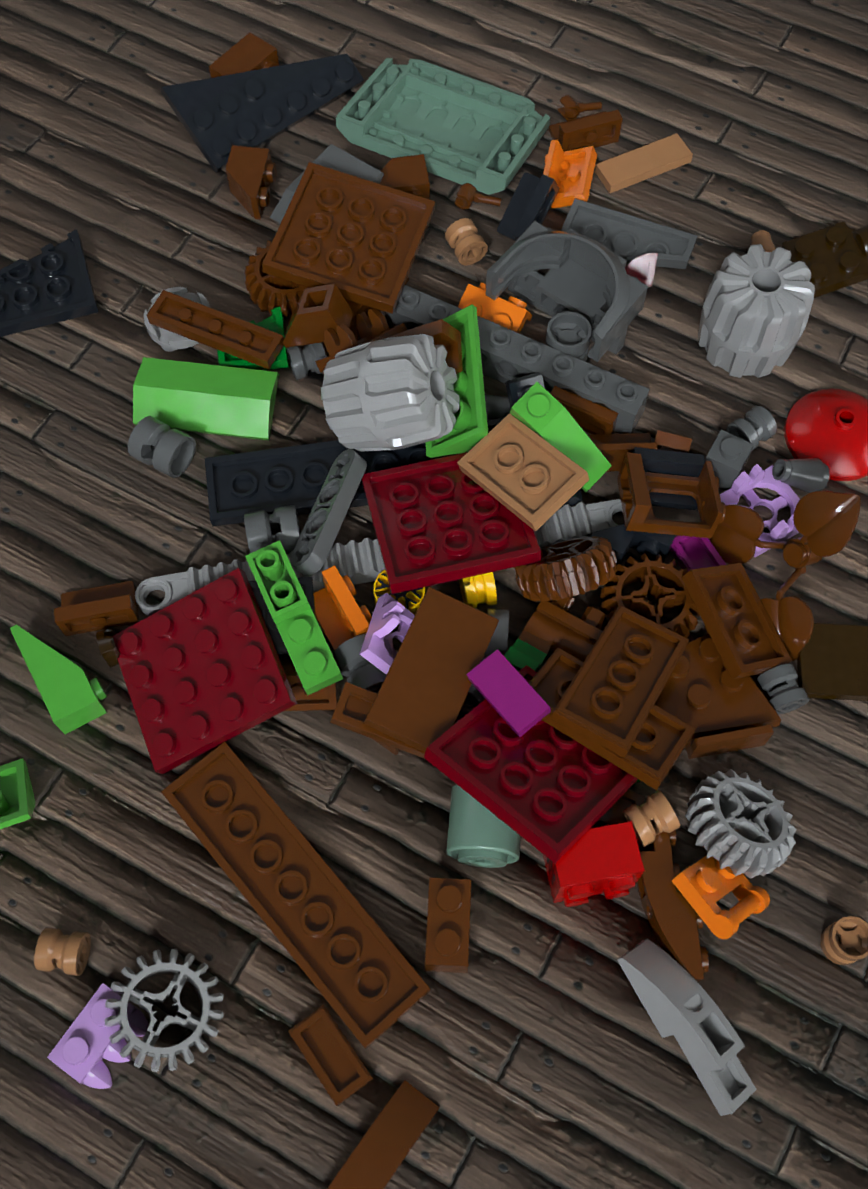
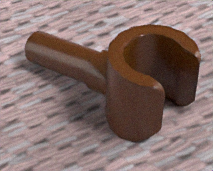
(572, 109)
(468, 194)

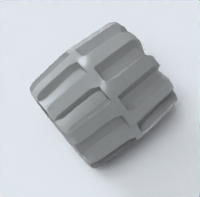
(755, 311)
(390, 393)

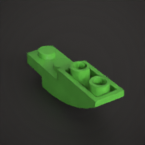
(294, 618)

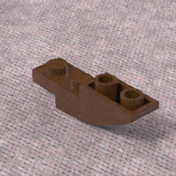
(668, 911)

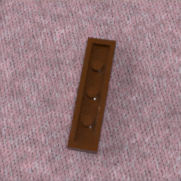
(216, 329)

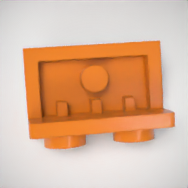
(571, 171)
(509, 314)
(337, 609)

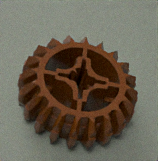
(270, 290)
(568, 569)
(669, 596)

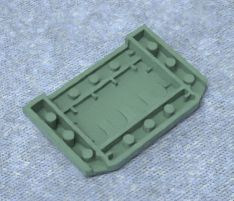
(458, 123)

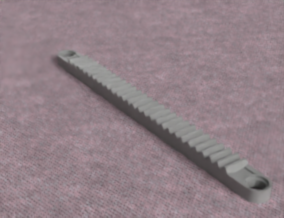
(363, 559)

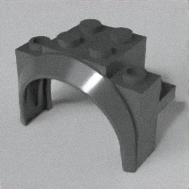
(580, 279)

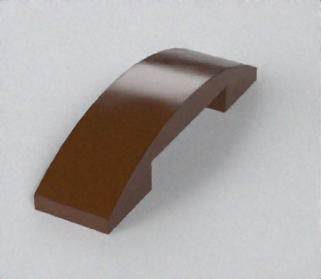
(387, 1141)

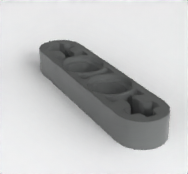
(328, 513)

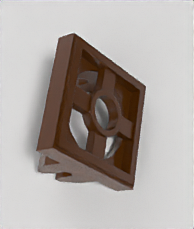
(368, 333)

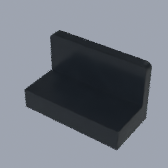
(529, 204)
(673, 464)

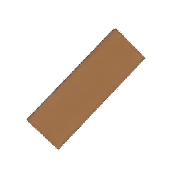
(643, 163)

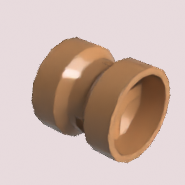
(469, 246)
(652, 818)
(853, 935)
(62, 951)

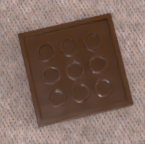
(349, 236)

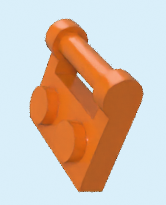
(706, 884)

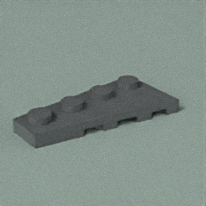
(630, 235)

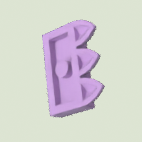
(88, 1041)

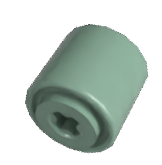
(478, 835)

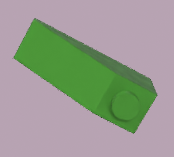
(554, 424)
(62, 684)

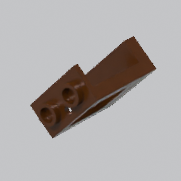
(637, 507)

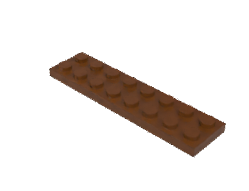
(296, 894)

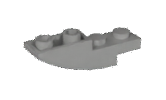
(686, 1011)

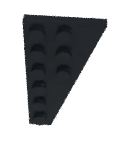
(257, 103)
(46, 288)

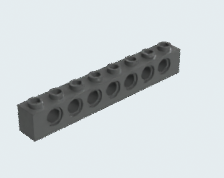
(513, 355)

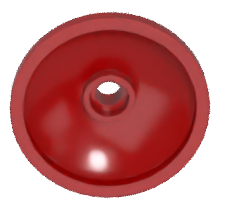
(817, 431)

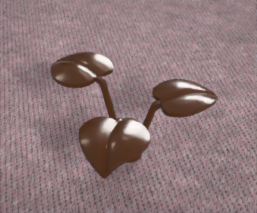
(827, 525)

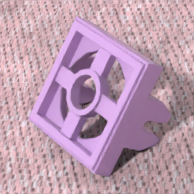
(761, 478)
(385, 618)

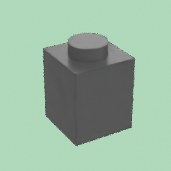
(728, 458)

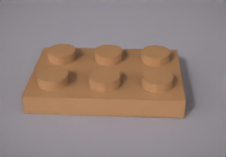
(523, 471)

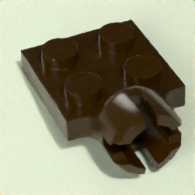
(833, 255)

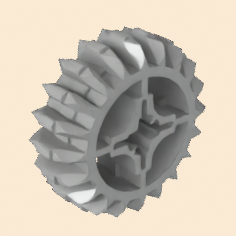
(740, 824)
(130, 993)

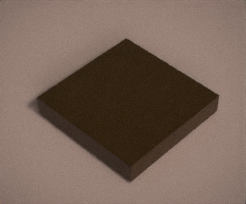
(835, 663)

